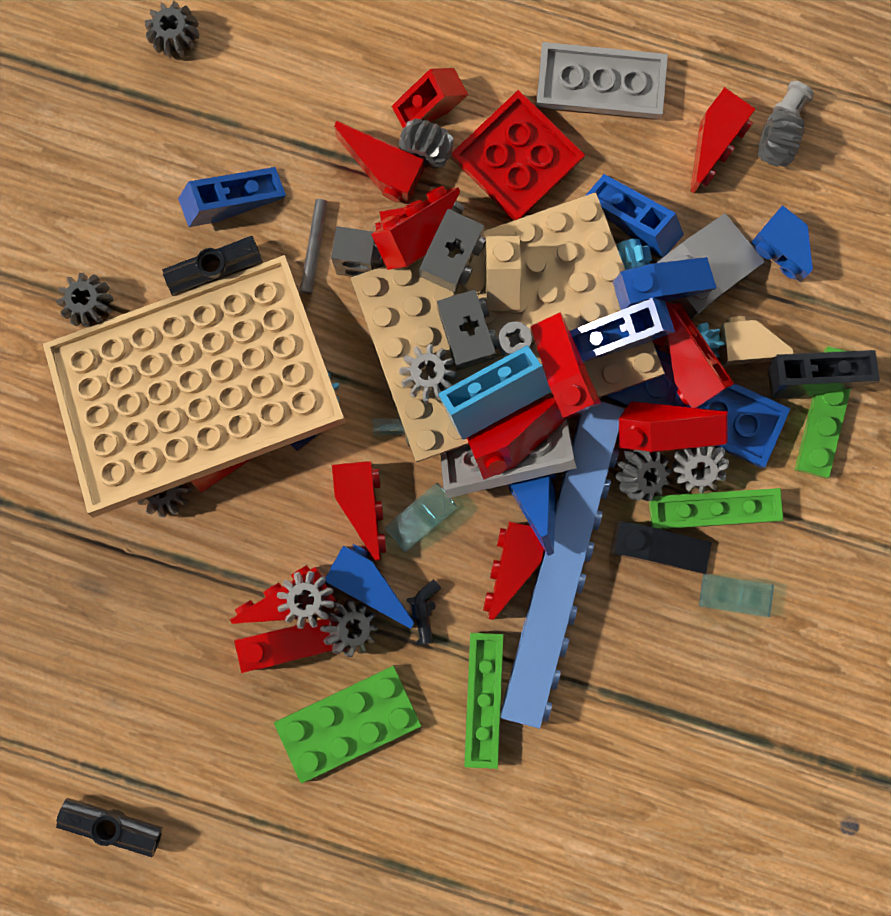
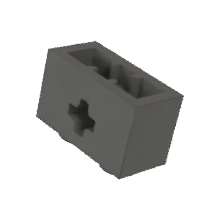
(452, 233)
(467, 349)

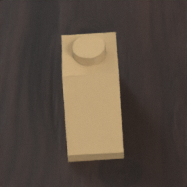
(502, 273)
(748, 343)

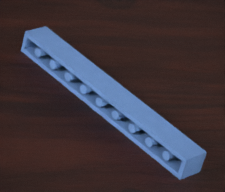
(560, 573)

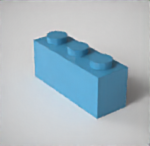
(495, 392)

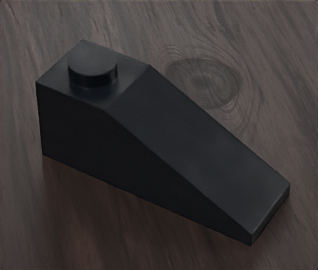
(821, 373)
(660, 547)

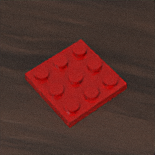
(517, 156)

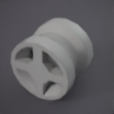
(510, 345)

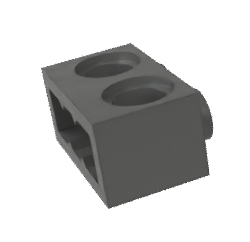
(354, 252)

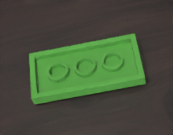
(347, 724)

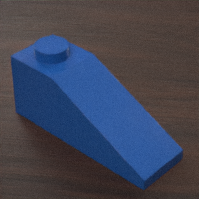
(229, 195)
(638, 215)
(664, 281)
(623, 330)
(538, 502)
(365, 582)

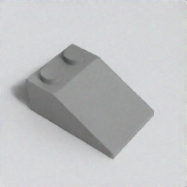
(729, 258)

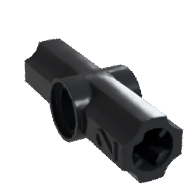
(192, 272)
(89, 820)

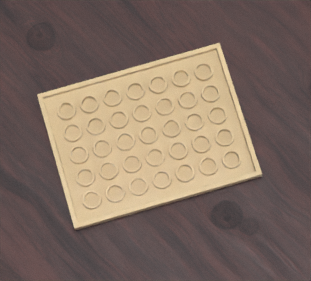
(564, 269)
(190, 386)

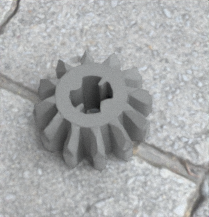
(415, 374)
(713, 467)
(300, 589)

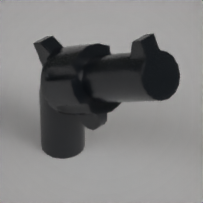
(423, 609)

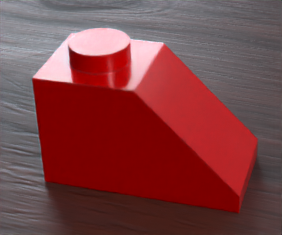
(430, 96)

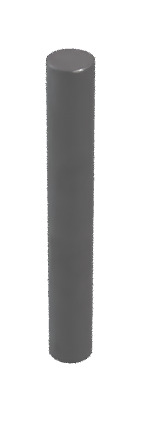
(313, 246)

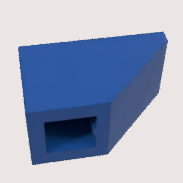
(786, 243)

